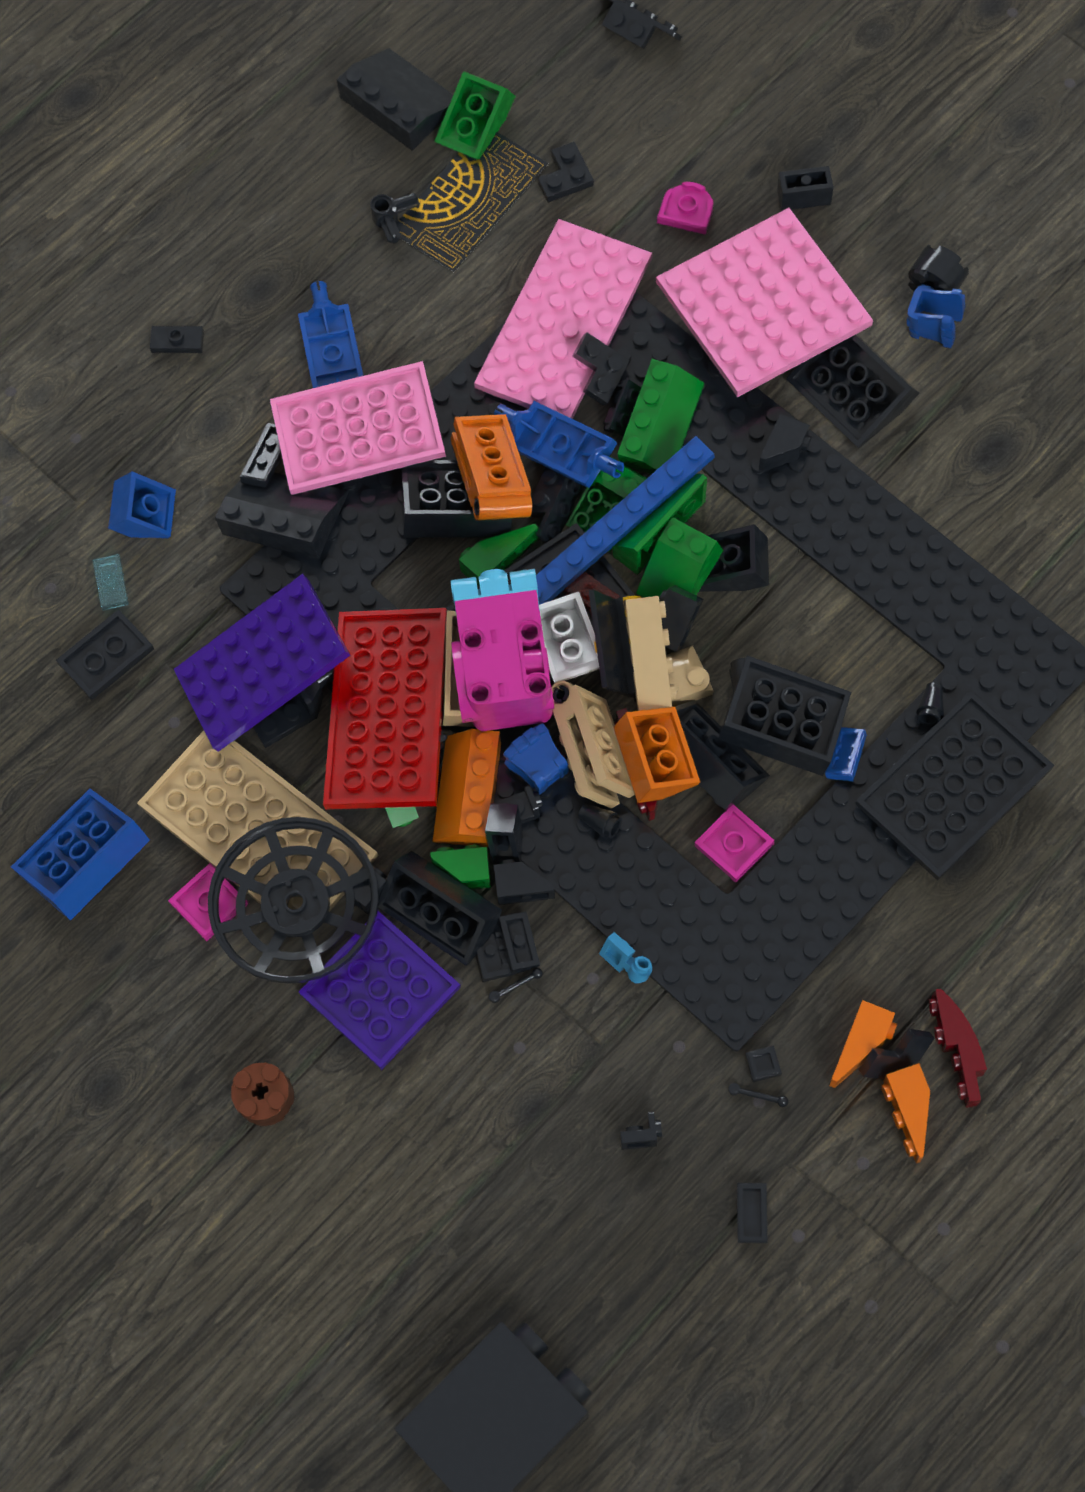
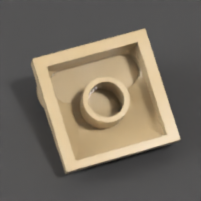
(689, 677)

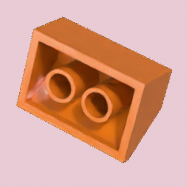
(655, 753)

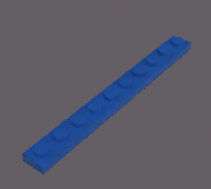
(622, 519)

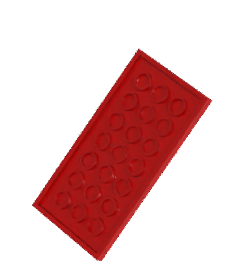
(387, 710)

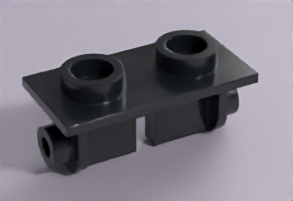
(625, 400)

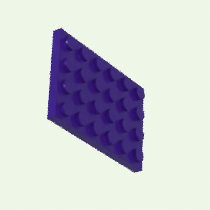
(261, 662)

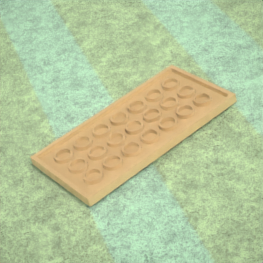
(222, 795)

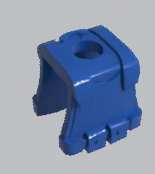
(947, 306)
(536, 759)

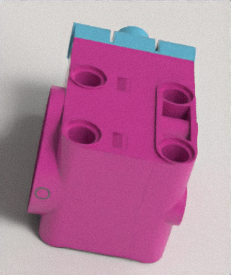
(501, 651)

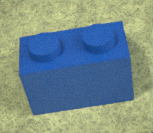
(141, 507)

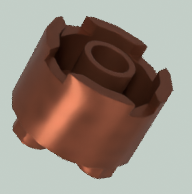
(276, 1100)

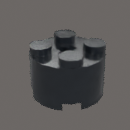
(937, 269)

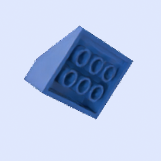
(80, 853)

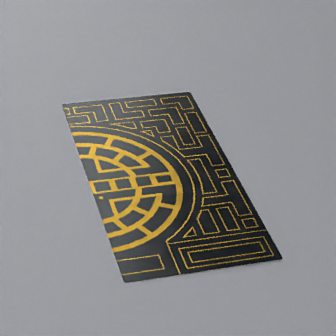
(469, 201)

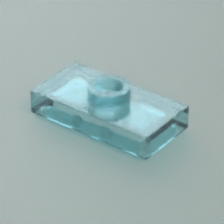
(110, 582)

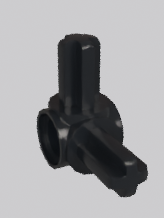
(388, 218)

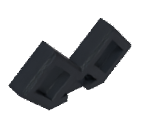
(908, 1051)

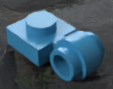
(619, 955)

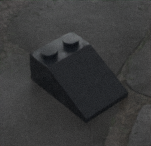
(742, 563)

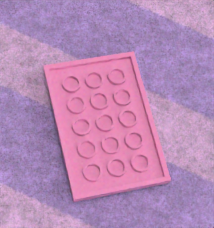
(357, 428)

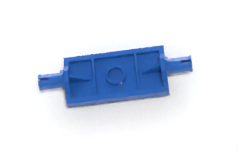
(329, 340)
(562, 443)

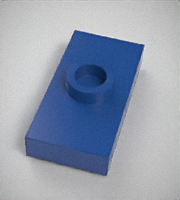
(846, 754)

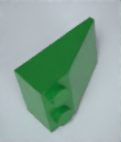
(474, 115)
(679, 559)

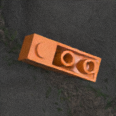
(910, 1099)

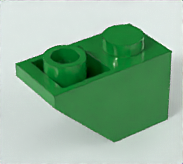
(465, 865)

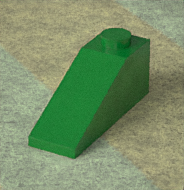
(497, 551)

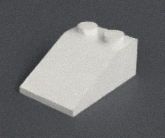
(568, 638)

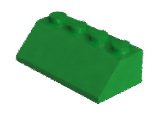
(660, 417)
(638, 545)

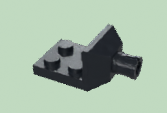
(294, 713)

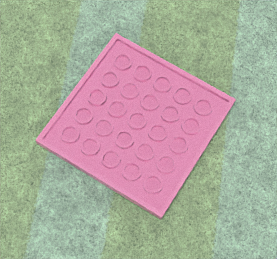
(763, 302)

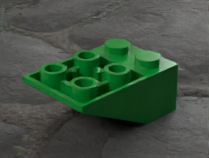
(604, 496)

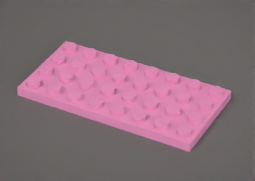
(574, 289)

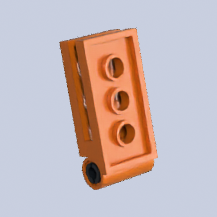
(491, 467)

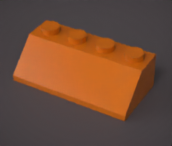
(467, 787)

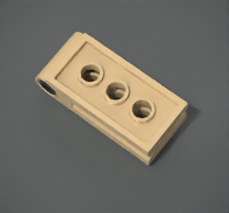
(590, 744)

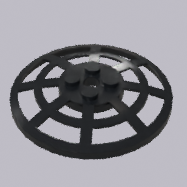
(291, 884)

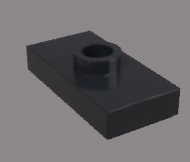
(176, 339)

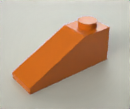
(868, 1032)

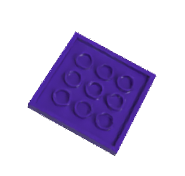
(381, 992)

